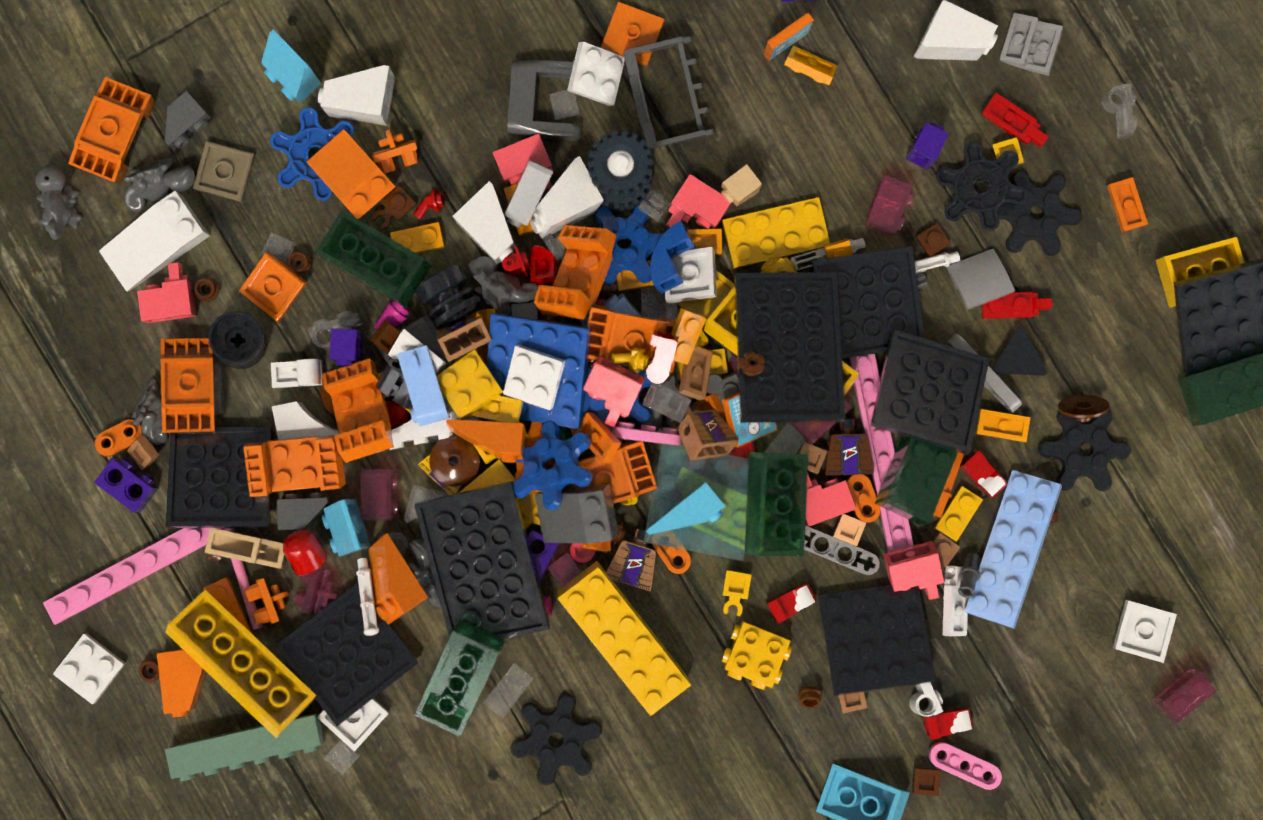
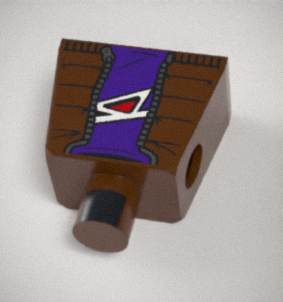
(848, 452)

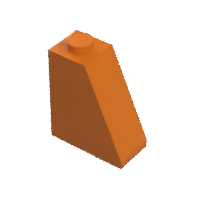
(179, 681)

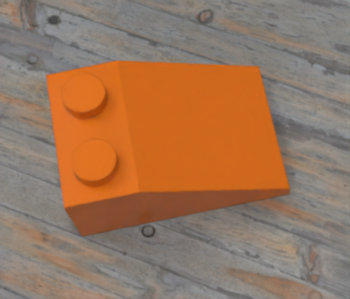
(350, 174)
(393, 582)

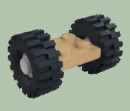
(621, 170)

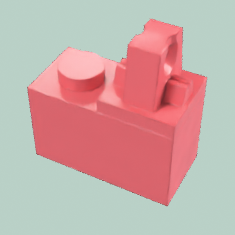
(513, 159)
(698, 201)
(171, 301)
(615, 386)
(827, 501)
(915, 567)

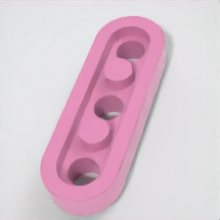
(647, 433)
(972, 773)

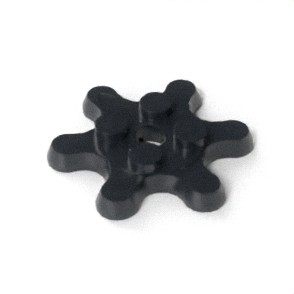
(977, 169)
(1042, 230)
(1076, 465)
(561, 722)

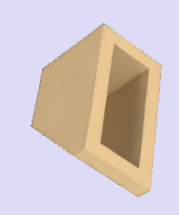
(741, 186)

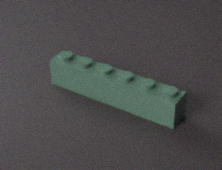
(243, 746)

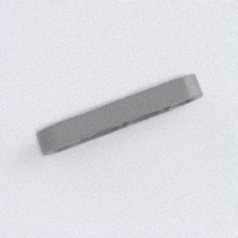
(992, 381)
(834, 545)

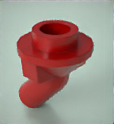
(434, 201)

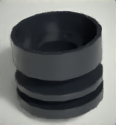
(446, 292)
(227, 330)

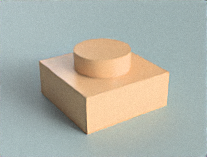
(849, 529)

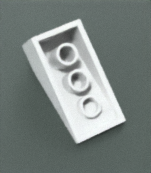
(154, 241)

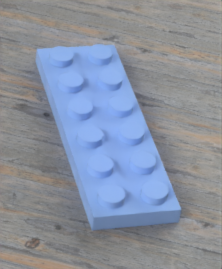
(1013, 548)

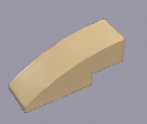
(245, 548)

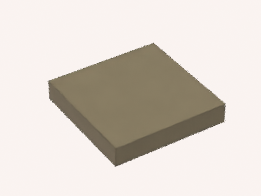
(224, 171)

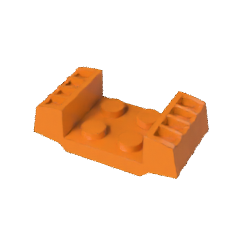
(110, 129)
(580, 272)
(622, 332)
(187, 385)
(358, 410)
(293, 465)
(627, 472)

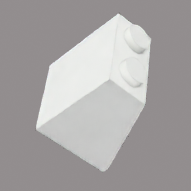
(956, 35)
(359, 96)
(567, 201)
(486, 224)

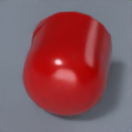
(304, 551)

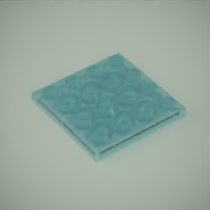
(678, 478)

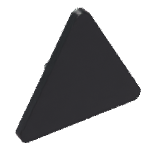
(1019, 357)

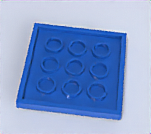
(552, 338)

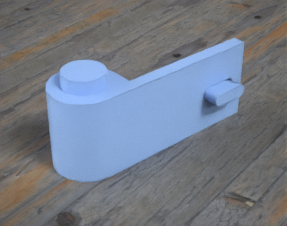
(423, 387)

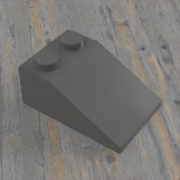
(582, 517)

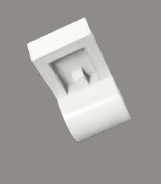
(297, 373)
(933, 697)

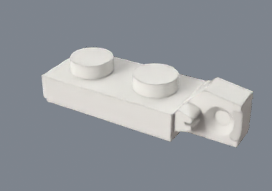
(954, 605)

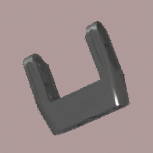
(523, 99)

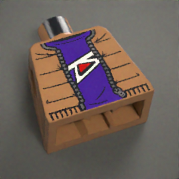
(462, 336)
(706, 434)
(633, 563)

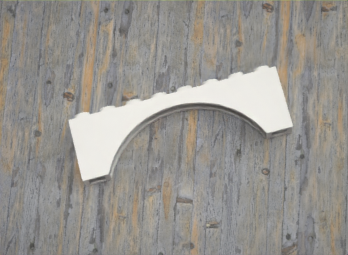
(296, 421)

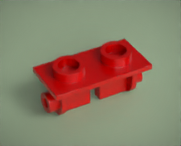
(516, 263)

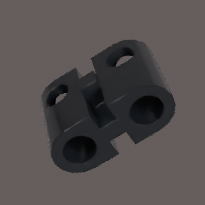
(393, 383)

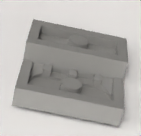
(1031, 44)
(980, 279)

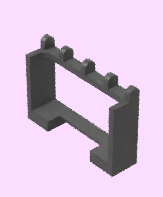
(638, 94)

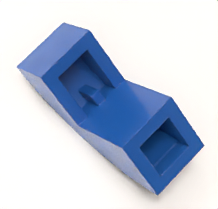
(663, 268)

